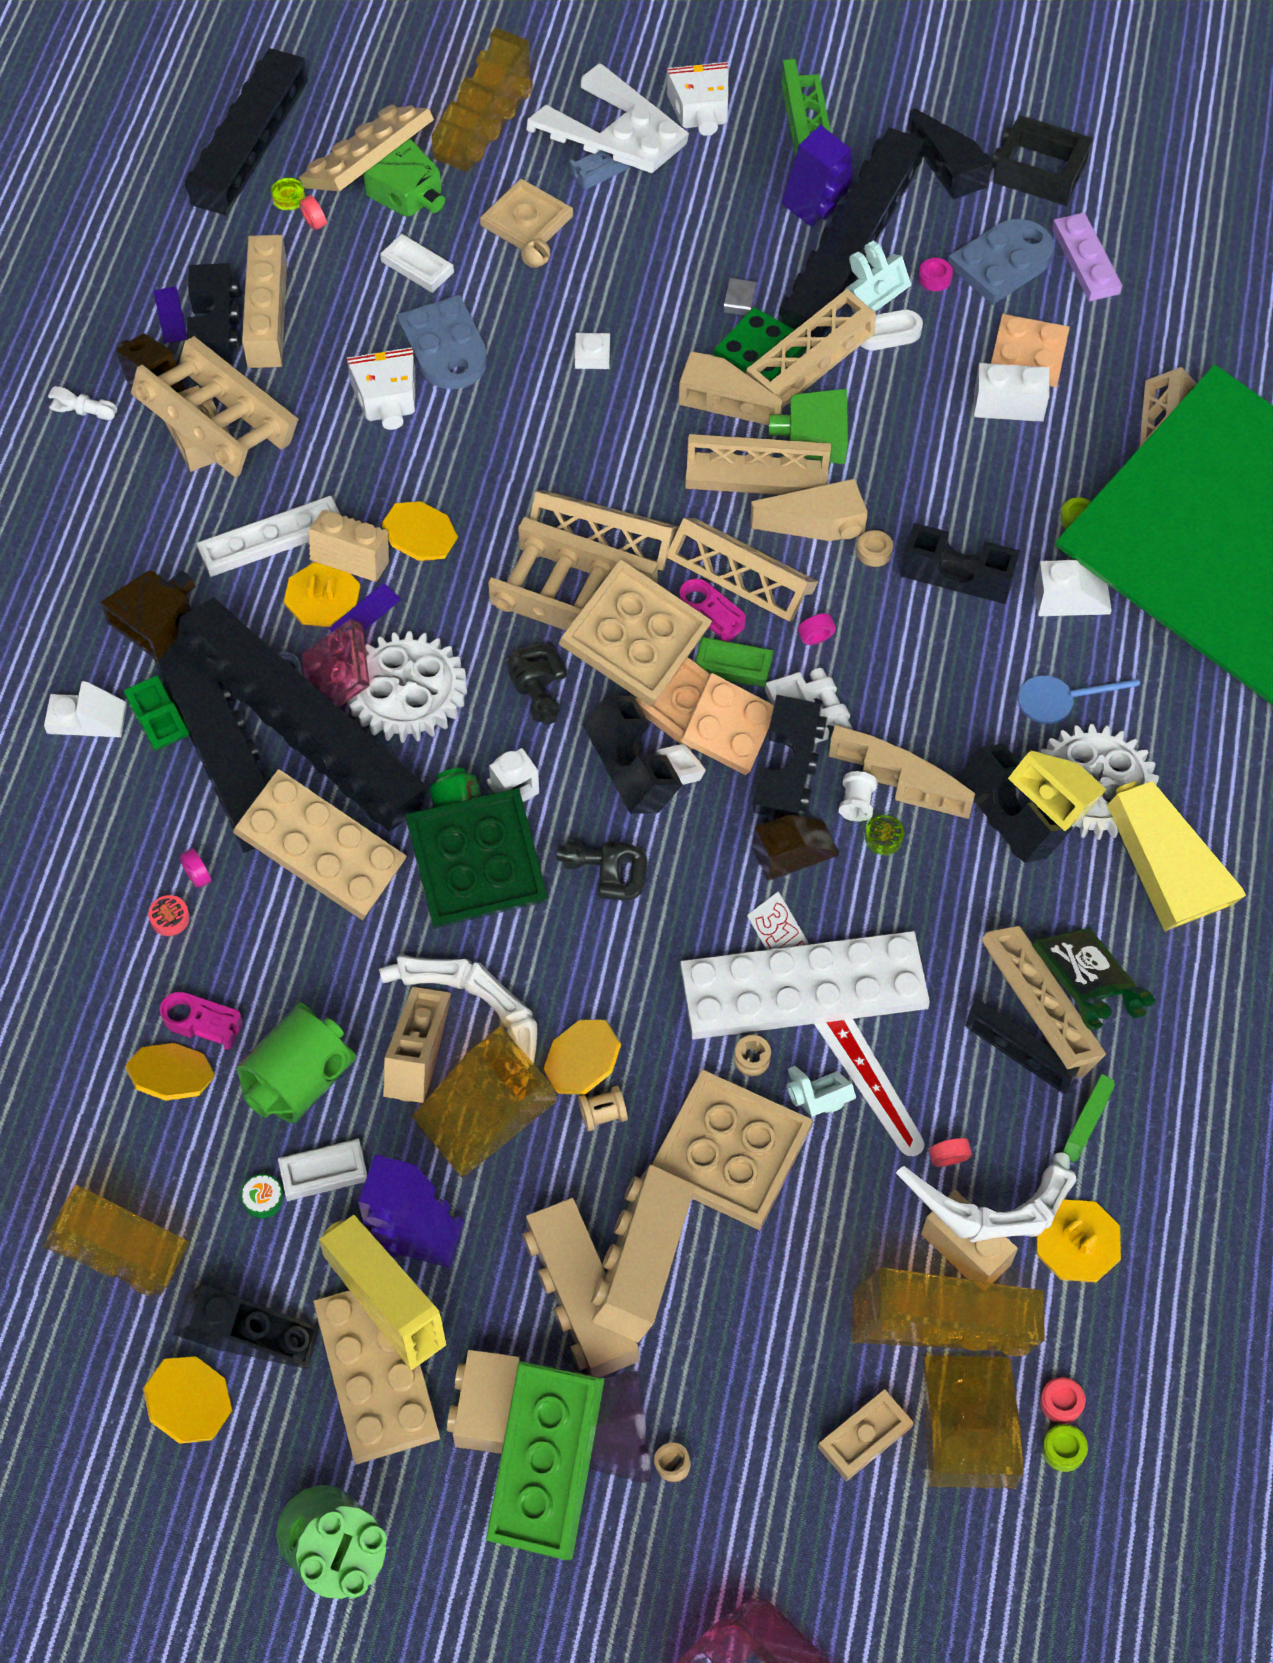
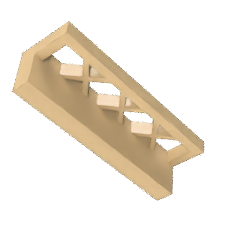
(825, 352)
(1179, 386)
(757, 470)
(606, 516)
(747, 556)
(1044, 999)

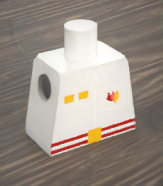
(699, 95)
(384, 385)

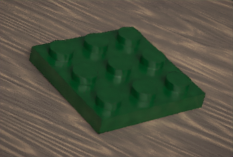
(476, 858)

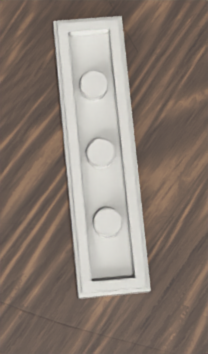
(262, 537)

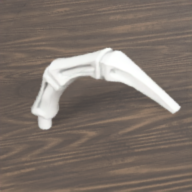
(476, 981)
(984, 1223)

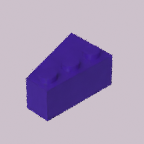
(818, 176)
(404, 1214)

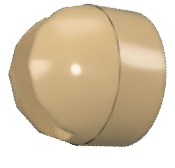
(532, 257)
(667, 1457)

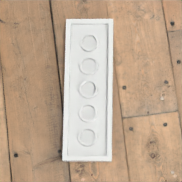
(804, 985)

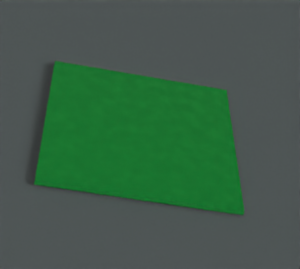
(1193, 528)

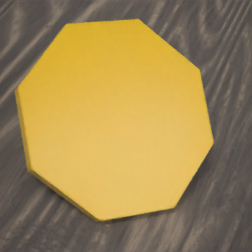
(419, 531)
(321, 594)
(582, 1057)
(169, 1071)
(1080, 1242)
(187, 1399)

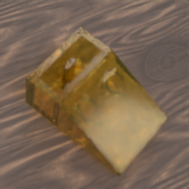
(484, 1102)

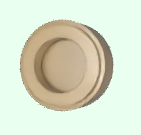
(874, 548)

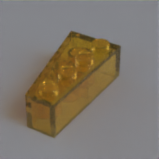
(484, 102)
(947, 1313)

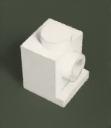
(511, 770)

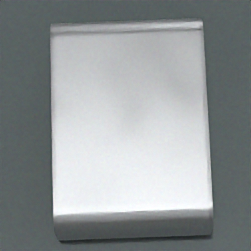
(739, 296)

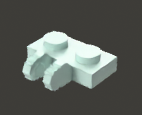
(881, 283)

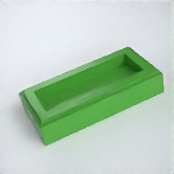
(735, 661)
(1089, 1117)

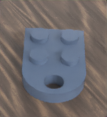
(1002, 258)
(444, 339)

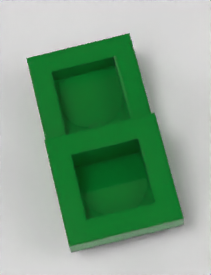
(156, 713)

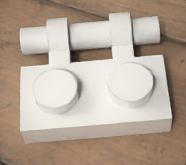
(820, 688)

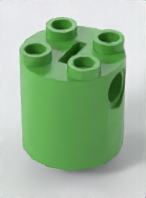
(294, 1065)
(331, 1542)

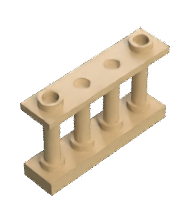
(231, 388)
(569, 552)

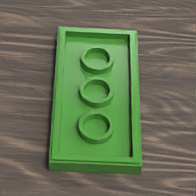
(545, 1460)

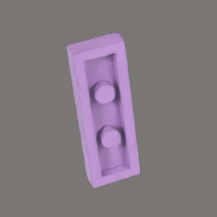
(1086, 257)

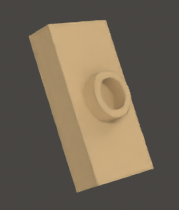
(865, 1435)

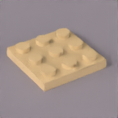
(635, 632)
(733, 1148)

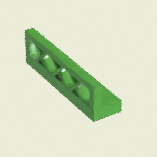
(796, 103)

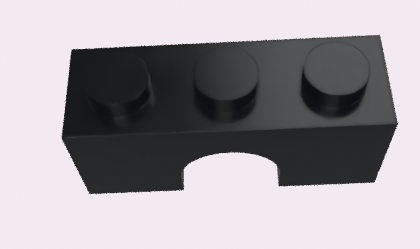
(213, 292)
(934, 562)
(796, 726)
(641, 780)
(1026, 829)

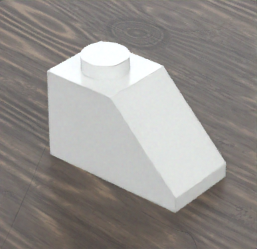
(1069, 589)

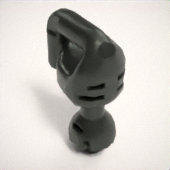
(534, 676)
(611, 861)

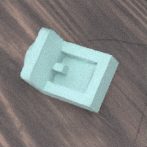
(821, 1095)

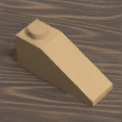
(722, 388)
(816, 513)
(415, 1045)

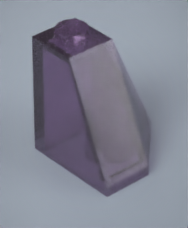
(621, 1431)

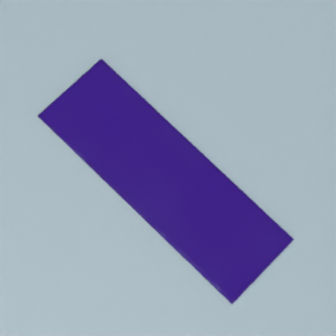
(170, 315)
(370, 608)

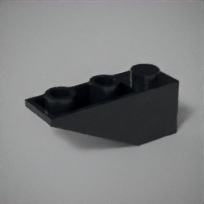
(244, 1328)

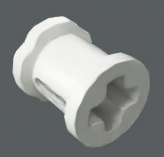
(857, 796)

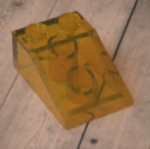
(972, 1422)

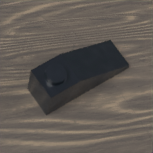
(951, 155)

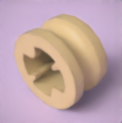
(747, 1067)

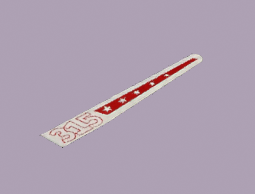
(780, 930)

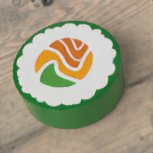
(262, 1196)

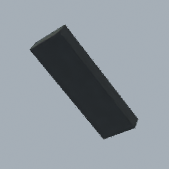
(1020, 1046)

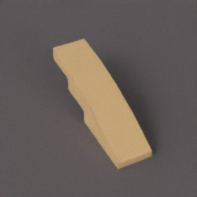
(915, 778)

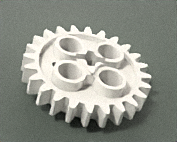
(409, 687)
(1101, 755)

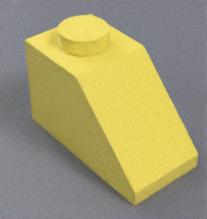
(1057, 787)

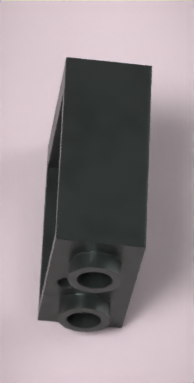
(1046, 140)

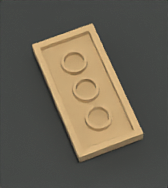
(366, 148)
(320, 844)
(378, 1394)

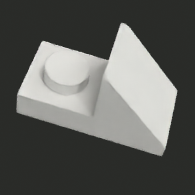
(86, 714)

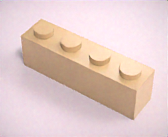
(264, 301)
(643, 1253)
(572, 1273)

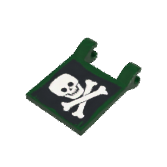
(1091, 975)

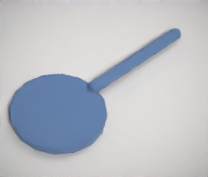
(1051, 700)

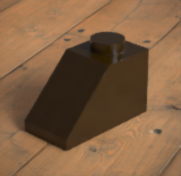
(792, 845)

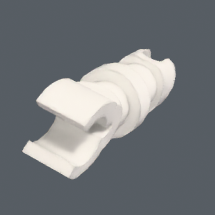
(68, 401)

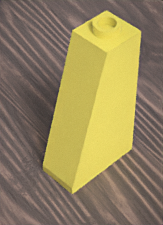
(1170, 858)
(384, 1291)

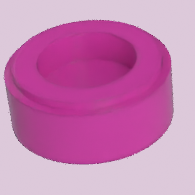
(935, 274)
(816, 629)
(194, 868)

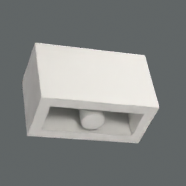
(1011, 392)

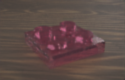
(338, 663)

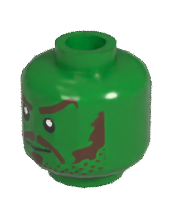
(454, 786)

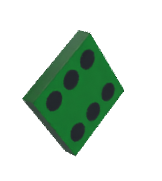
(754, 338)

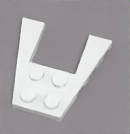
(638, 138)

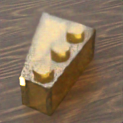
(115, 1242)

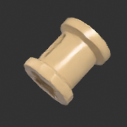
(602, 1108)

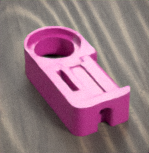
(725, 616)
(205, 1019)

